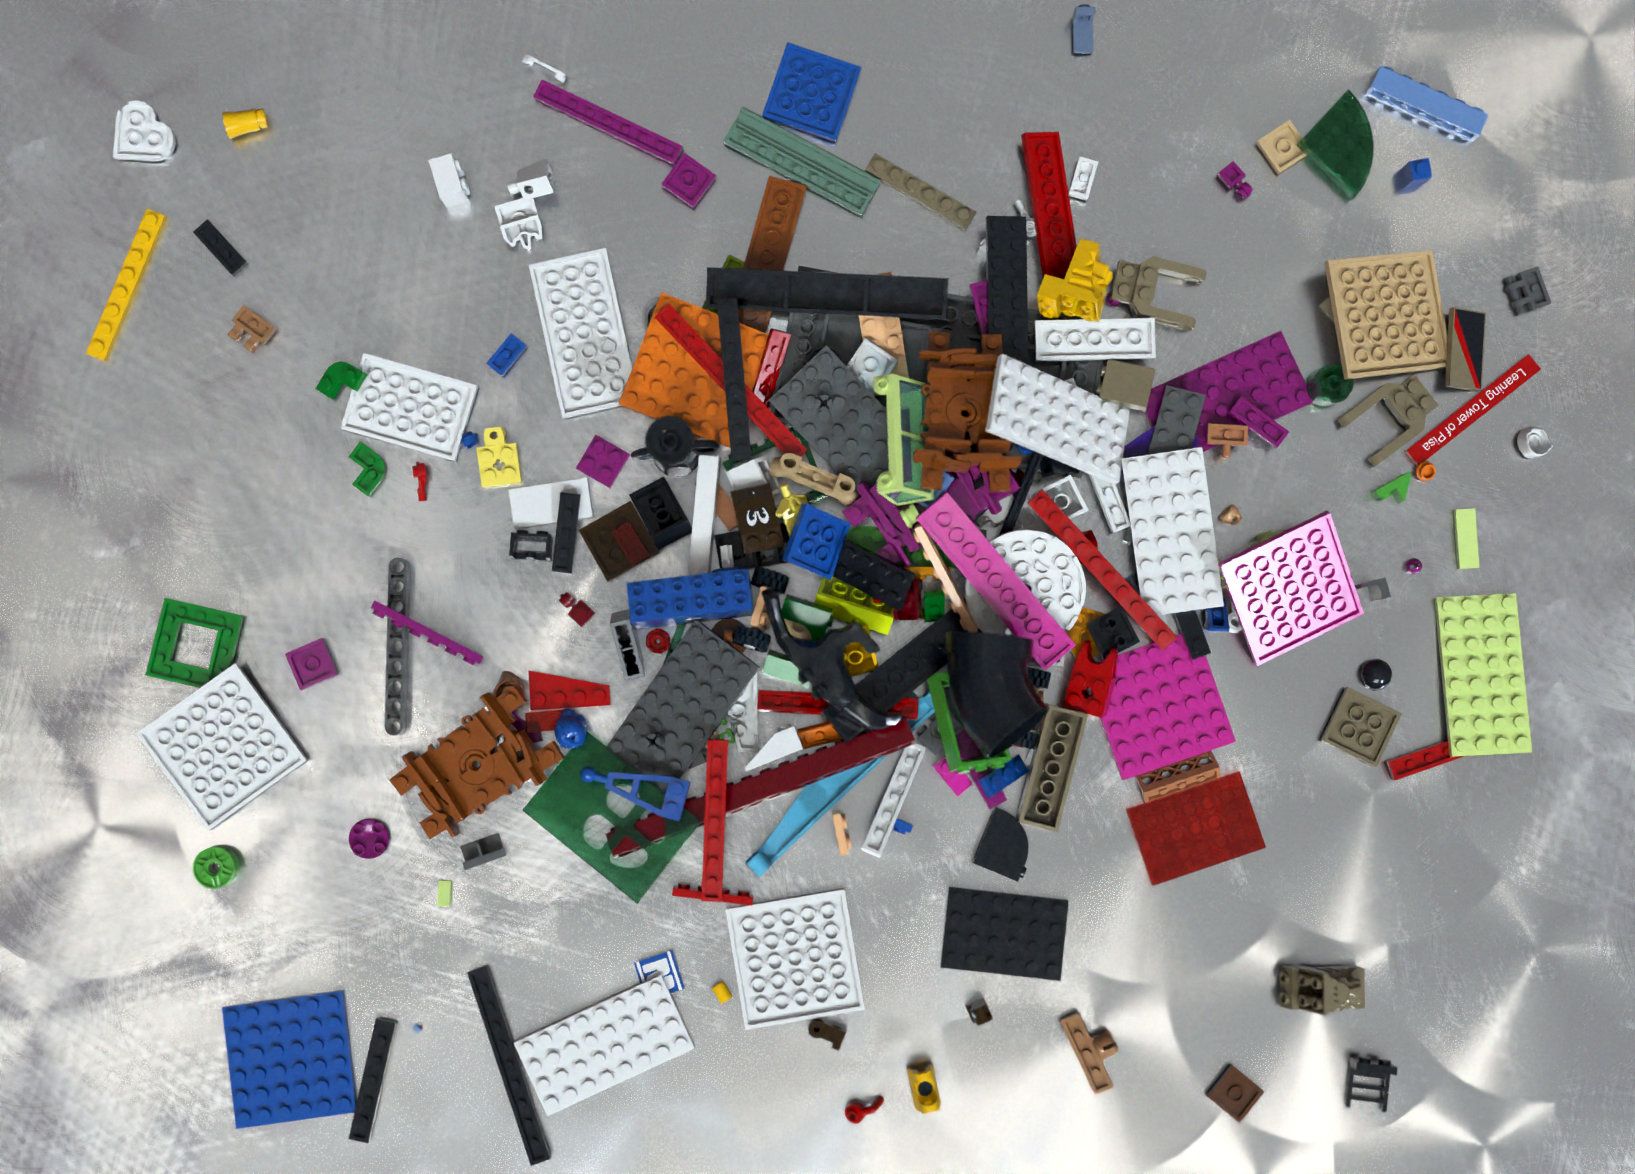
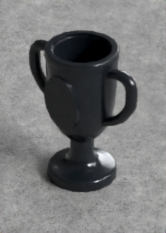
(673, 446)

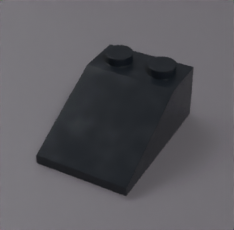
(661, 513)

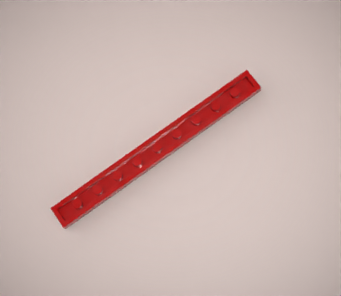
(713, 365)
(1102, 569)

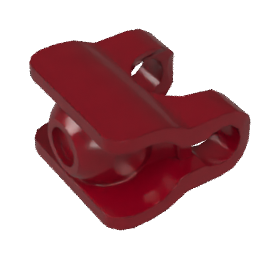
(913, 605)

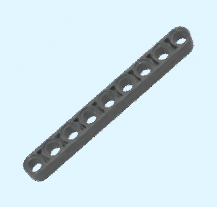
(401, 656)

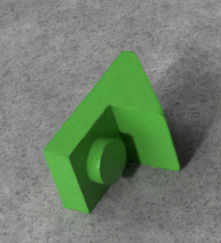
(1397, 486)

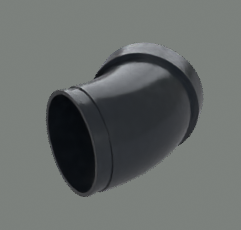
(993, 688)

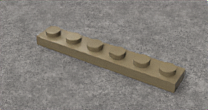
(920, 191)

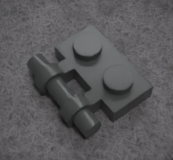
(1533, 288)

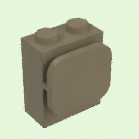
(1126, 384)

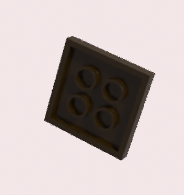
(605, 547)

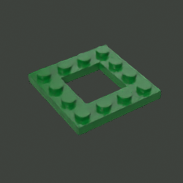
(172, 614)

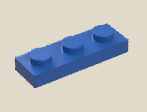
(1003, 777)

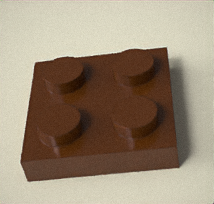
(1235, 1093)

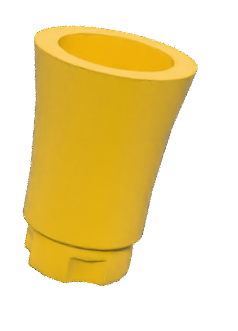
(244, 121)

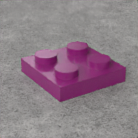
(688, 180)
(603, 461)
(311, 664)

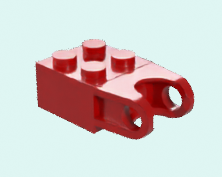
(1094, 675)

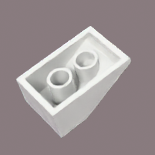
(780, 745)

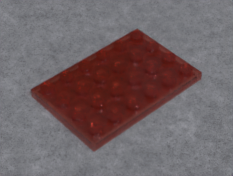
(1195, 828)

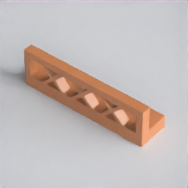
(1180, 779)

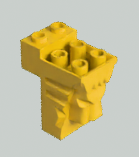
(1082, 288)

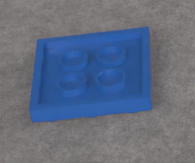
(816, 541)

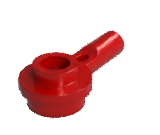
(420, 473)

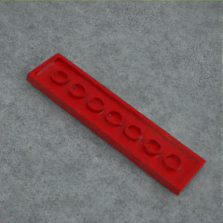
(1049, 201)

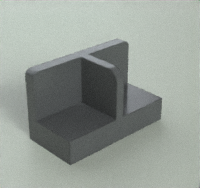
(482, 851)

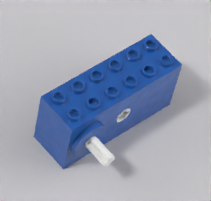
(683, 599)

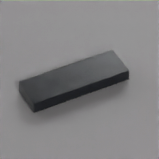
(220, 247)

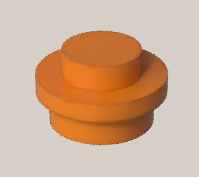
(1425, 471)

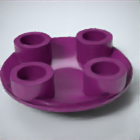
(368, 838)

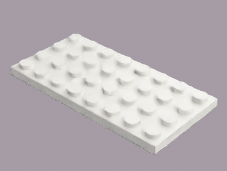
(582, 331)
(1057, 419)
(1172, 531)
(604, 1044)

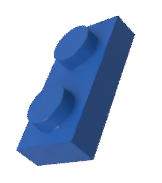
(506, 354)

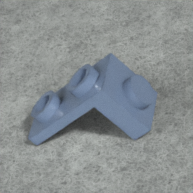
(1083, 28)

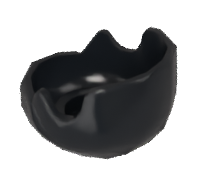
(1376, 674)

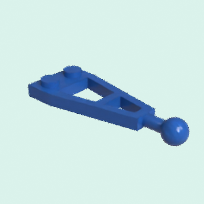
(673, 800)

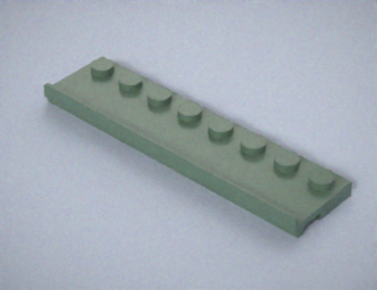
(801, 161)

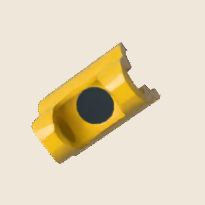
(924, 1089)

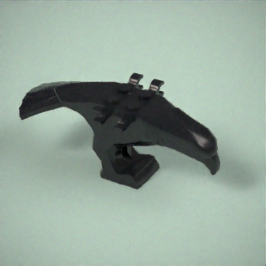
(824, 666)

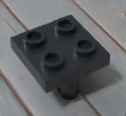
(1112, 631)

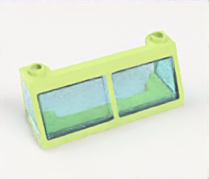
(904, 415)

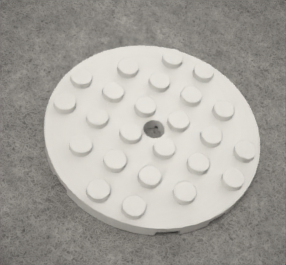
(1045, 566)

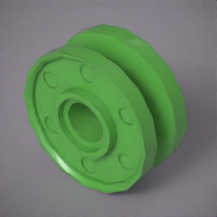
(204, 870)

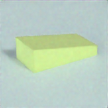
(444, 893)

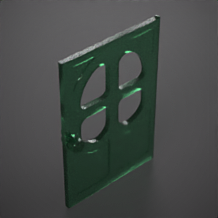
(568, 802)

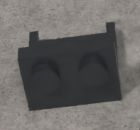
(1369, 1068)

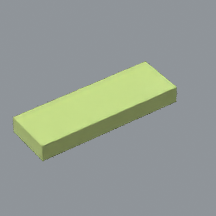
(1466, 538)

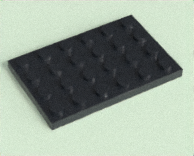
(1004, 933)

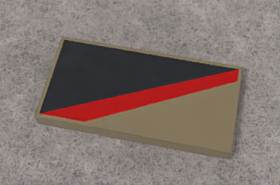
(1465, 349)

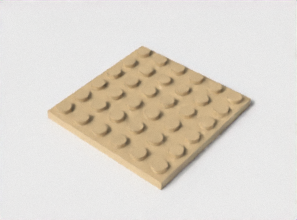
(1387, 314)

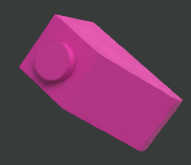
(957, 782)

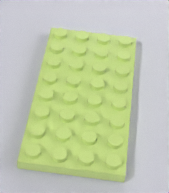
(1483, 675)

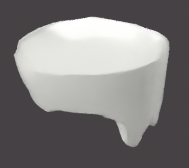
(1533, 442)

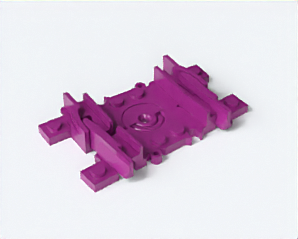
(882, 510)

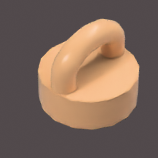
(1229, 513)

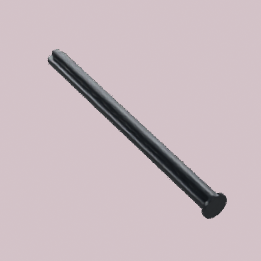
(1022, 493)

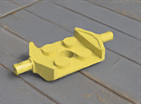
(790, 506)

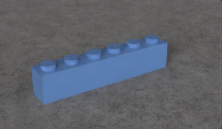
(1427, 103)

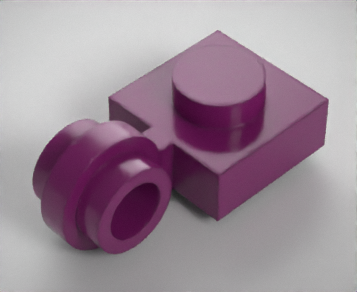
(1232, 176)

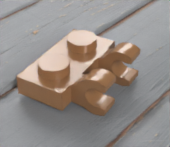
(254, 325)

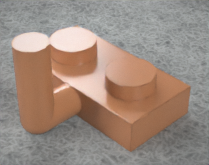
(1226, 436)

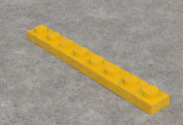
(126, 285)

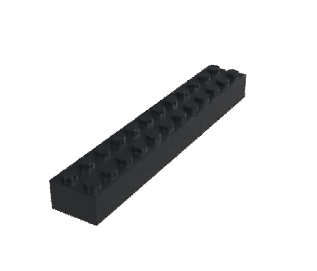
(829, 292)

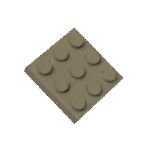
(1361, 727)

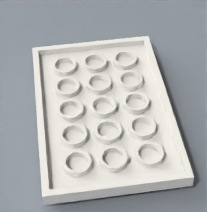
(410, 407)

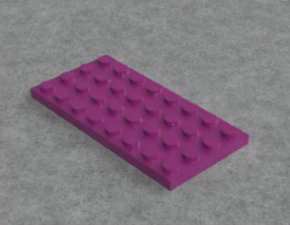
(1258, 372)

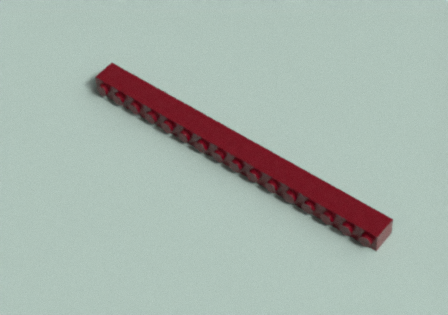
(784, 779)

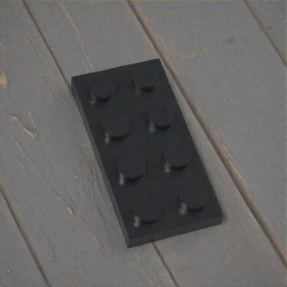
(873, 574)

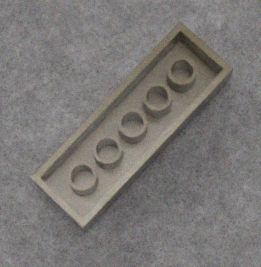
(1052, 768)

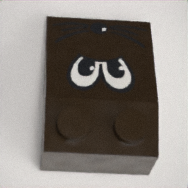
(756, 518)

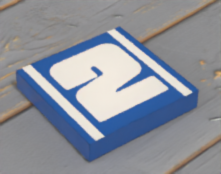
(661, 964)

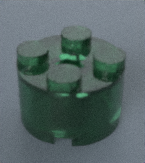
(1319, 388)

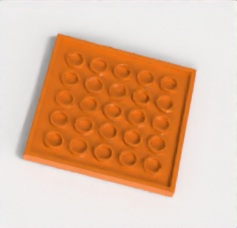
(673, 384)

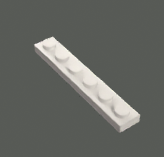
(893, 799)

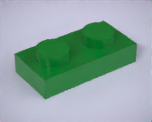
(934, 605)

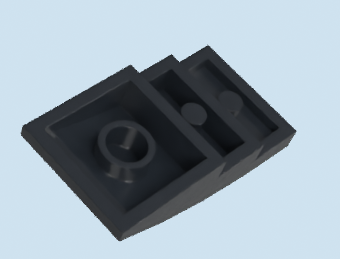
(756, 559)

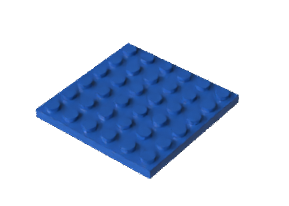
(289, 1059)

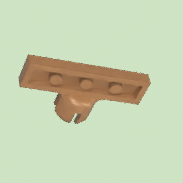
(1091, 1051)

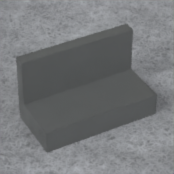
(1377, 588)

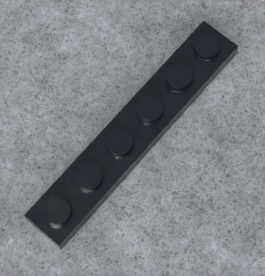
(372, 1080)

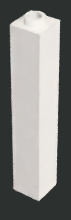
(704, 514)

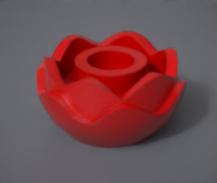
(655, 647)

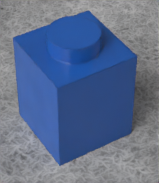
(1417, 172)

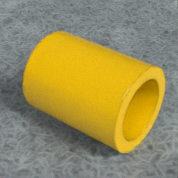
(721, 992)

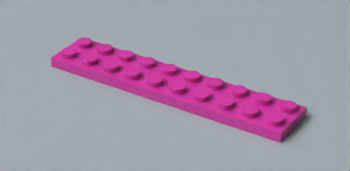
(994, 580)

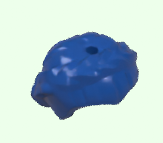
(570, 725)

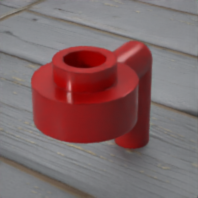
(856, 1112)

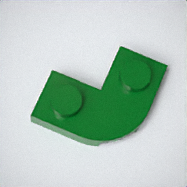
(338, 374)
(373, 469)

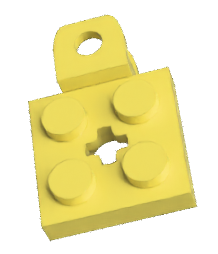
(494, 450)

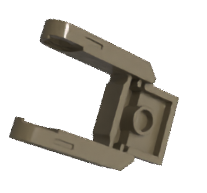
(1137, 284)
(1407, 402)

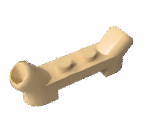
(836, 486)

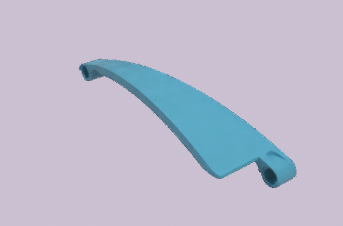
(820, 798)

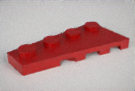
(559, 692)

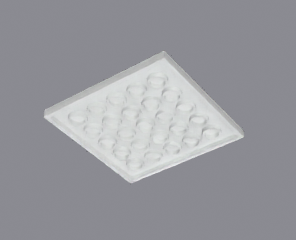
(222, 746)
(794, 959)

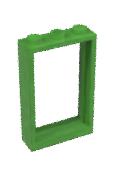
(947, 733)

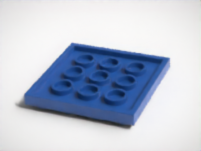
(811, 92)

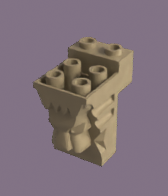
(1322, 988)

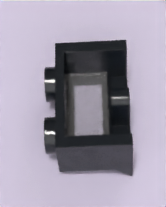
(531, 546)

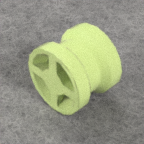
(909, 515)

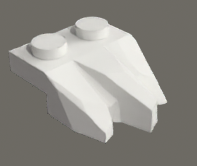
(519, 221)

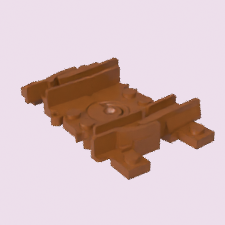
(950, 396)
(470, 787)

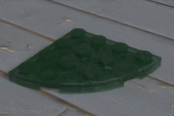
(1342, 144)

